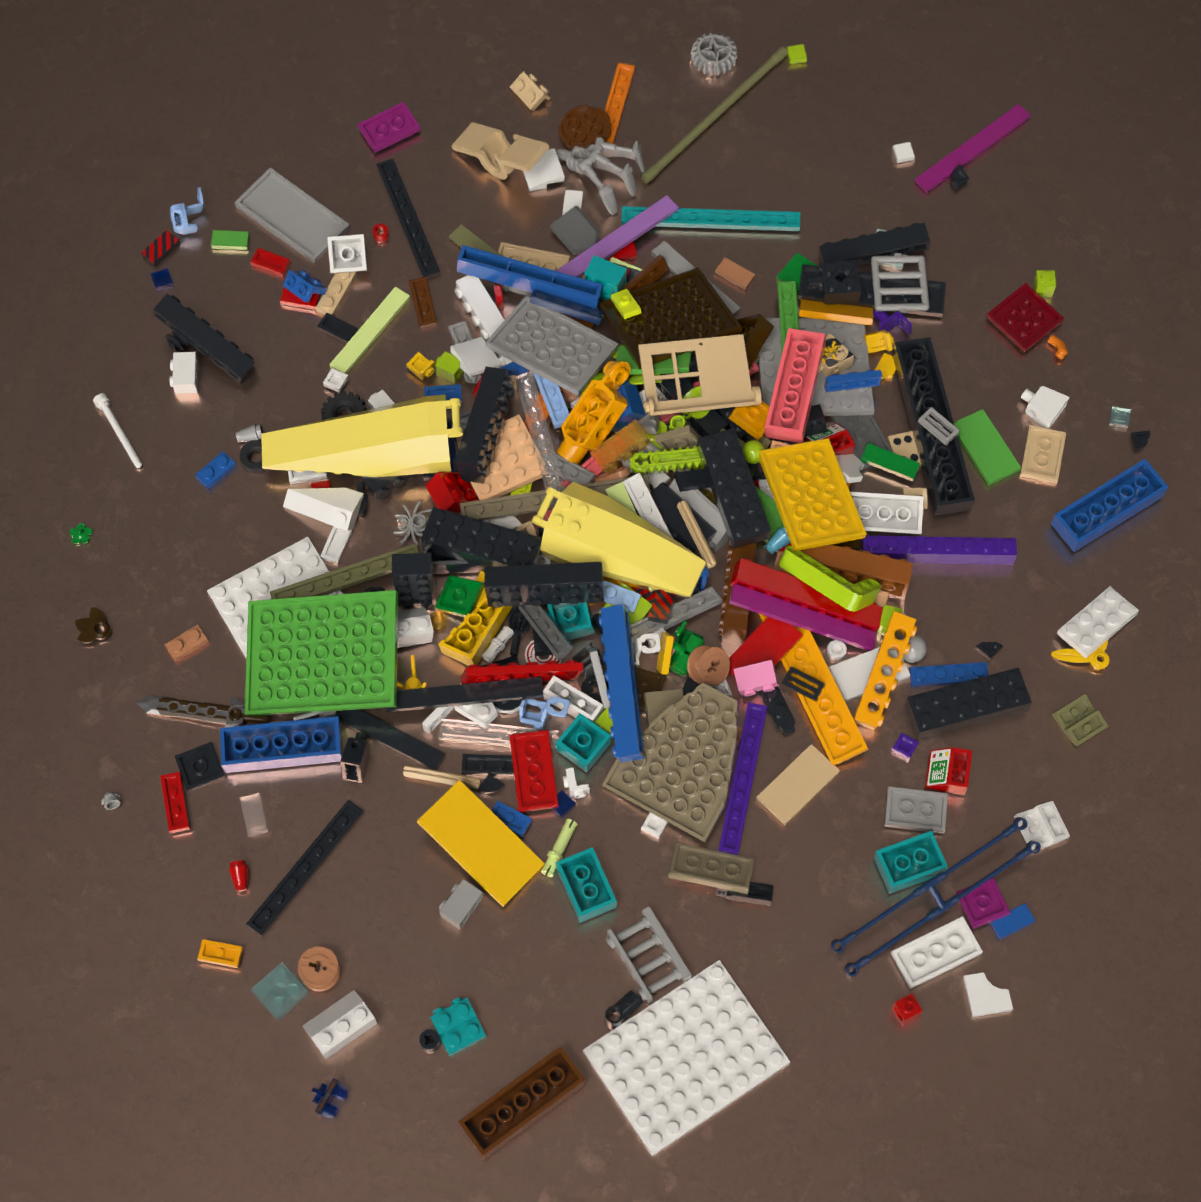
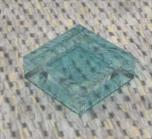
(1119, 417)

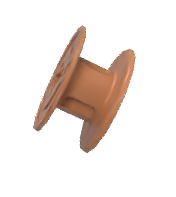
(708, 665)
(323, 979)

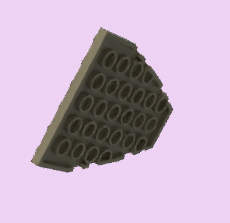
(685, 762)

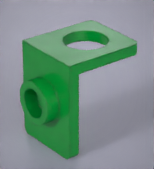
(682, 630)

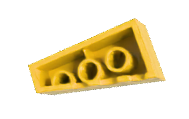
(475, 633)

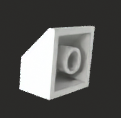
(347, 253)

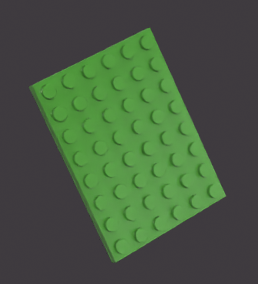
(322, 653)

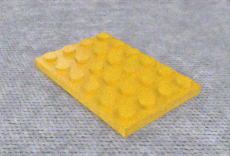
(811, 494)

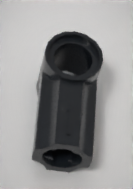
(623, 1008)

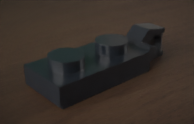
(757, 894)

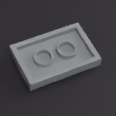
(916, 810)

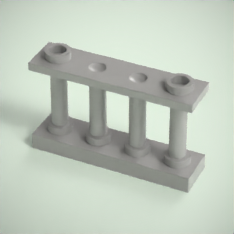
(668, 955)

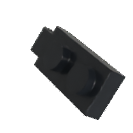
(778, 710)

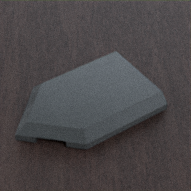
(575, 231)

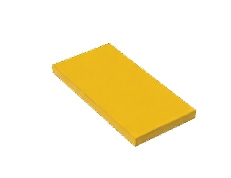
(480, 843)

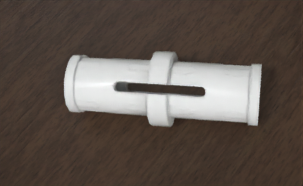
(497, 644)

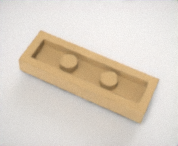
(335, 292)

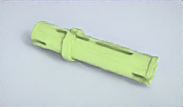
(559, 847)

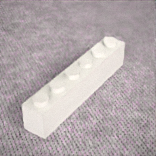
(481, 307)

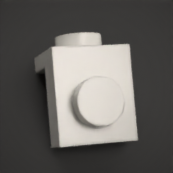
(570, 782)

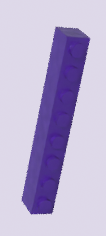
(944, 549)

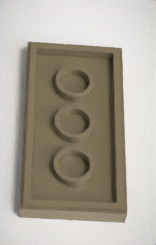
(711, 868)

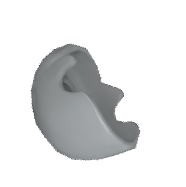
(917, 649)

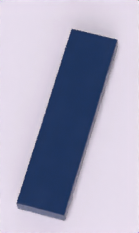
(566, 307)

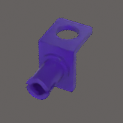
(889, 322)

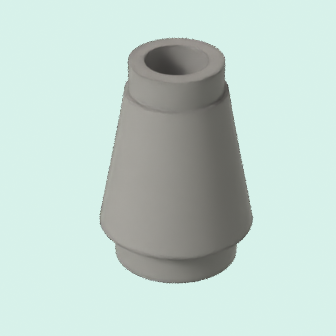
(250, 433)

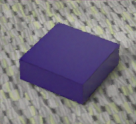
(905, 746)

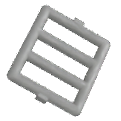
(921, 274)

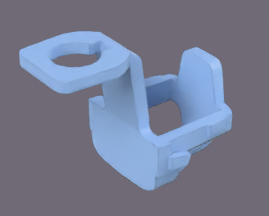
(179, 214)
(539, 720)

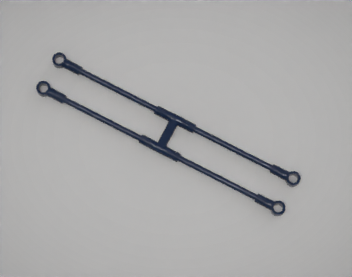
(942, 906)

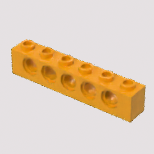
(907, 627)

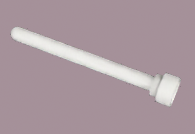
(102, 402)

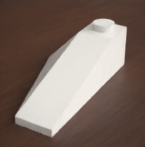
(329, 505)

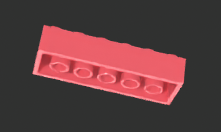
(795, 385)

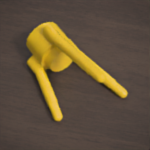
(413, 682)

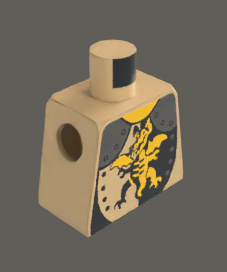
(835, 357)

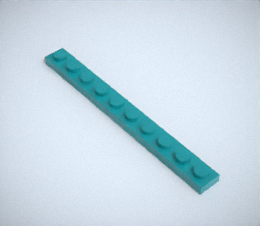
(723, 219)

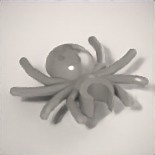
(413, 524)

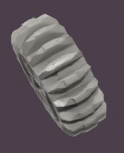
(714, 54)

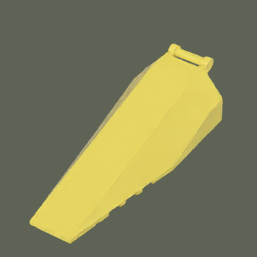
(370, 443)

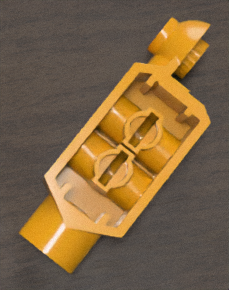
(594, 413)

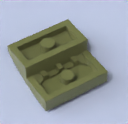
(1079, 720)

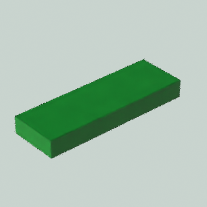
(890, 462)

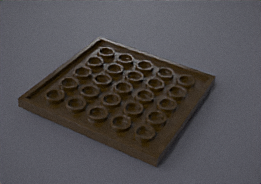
(672, 311)

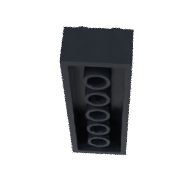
(484, 425)
(733, 488)
(478, 541)
(544, 584)
(967, 703)

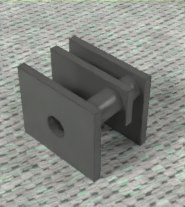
(581, 654)

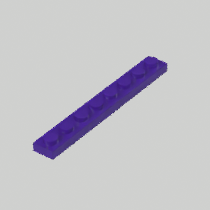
(742, 779)

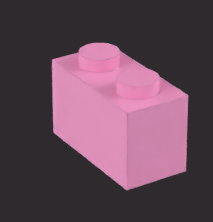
(756, 678)

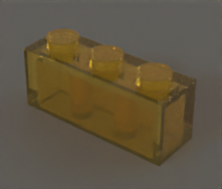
(620, 446)

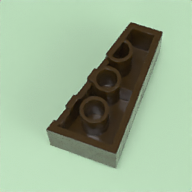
(755, 333)

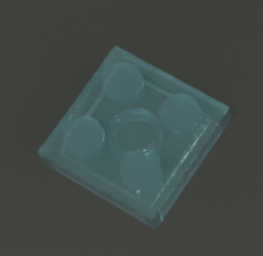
(279, 991)

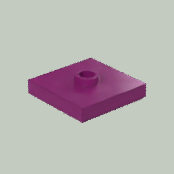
(984, 904)

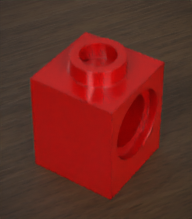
(907, 1009)

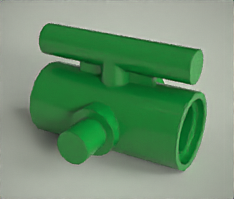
(682, 651)

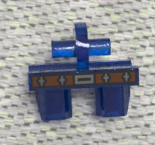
(325, 1107)

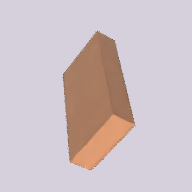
(735, 273)

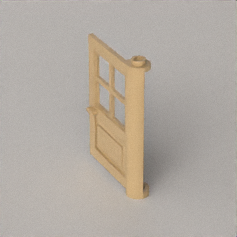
(721, 374)

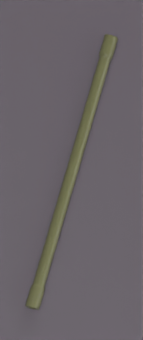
(654, 170)

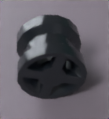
(433, 1043)

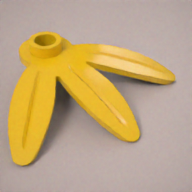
(1074, 656)

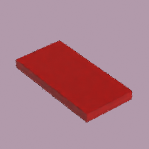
(768, 642)
(533, 771)

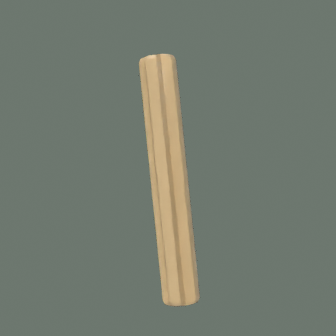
(696, 534)
(440, 776)

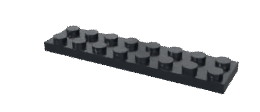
(936, 292)

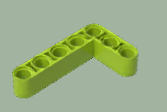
(848, 595)

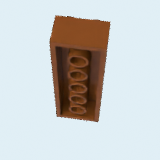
(860, 565)

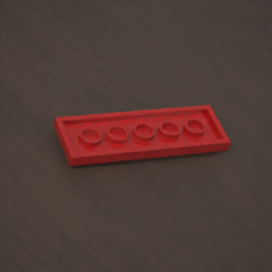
(564, 671)

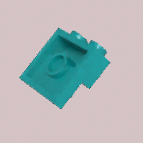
(457, 1026)

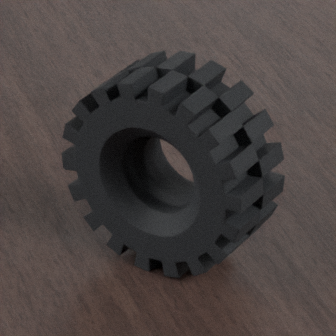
(341, 404)

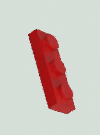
(174, 802)

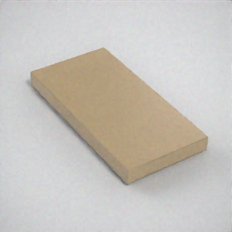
(534, 256)
(798, 784)

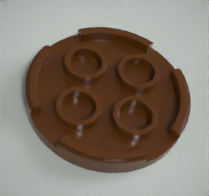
(583, 126)

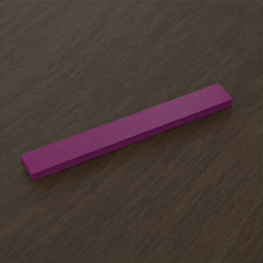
(972, 148)
(802, 617)

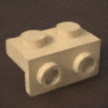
(529, 90)

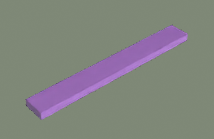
(622, 236)

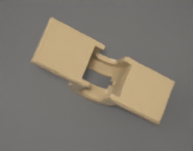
(492, 146)

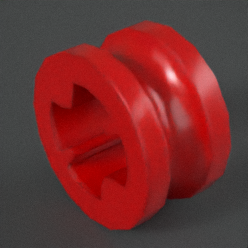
(380, 227)

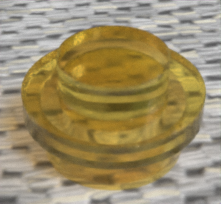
(438, 620)

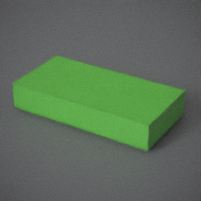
(230, 240)

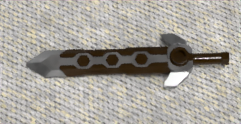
(206, 712)

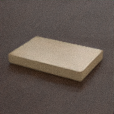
(1043, 454)

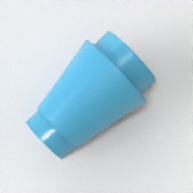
(778, 541)

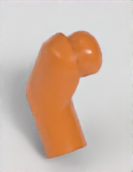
(1060, 345)

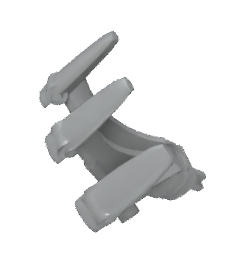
(595, 156)

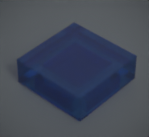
(162, 279)
(565, 804)

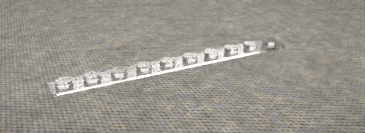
(540, 433)

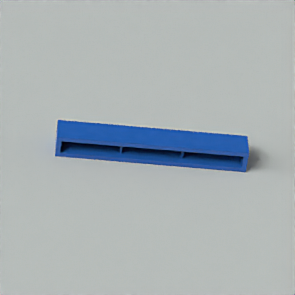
(527, 276)
(622, 684)

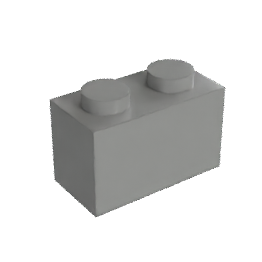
(461, 903)

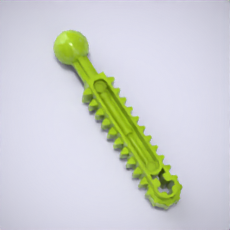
(683, 459)

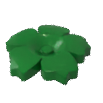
(80, 534)

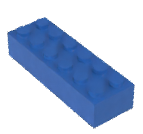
(1109, 505)
(281, 744)

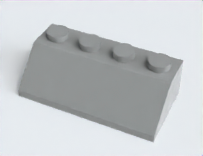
(707, 511)

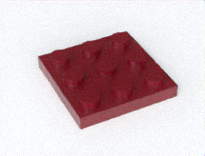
(1025, 317)

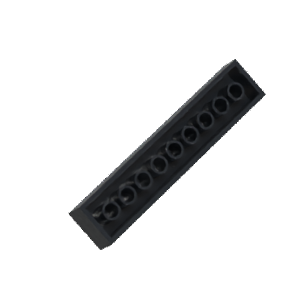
(941, 463)

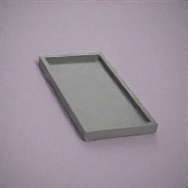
(291, 215)

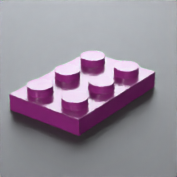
(389, 127)

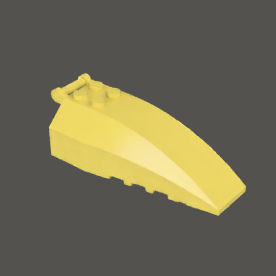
(599, 529)

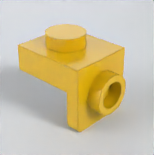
(878, 341)
(421, 366)

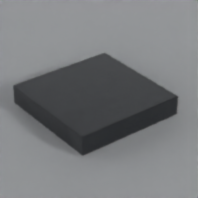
(199, 767)

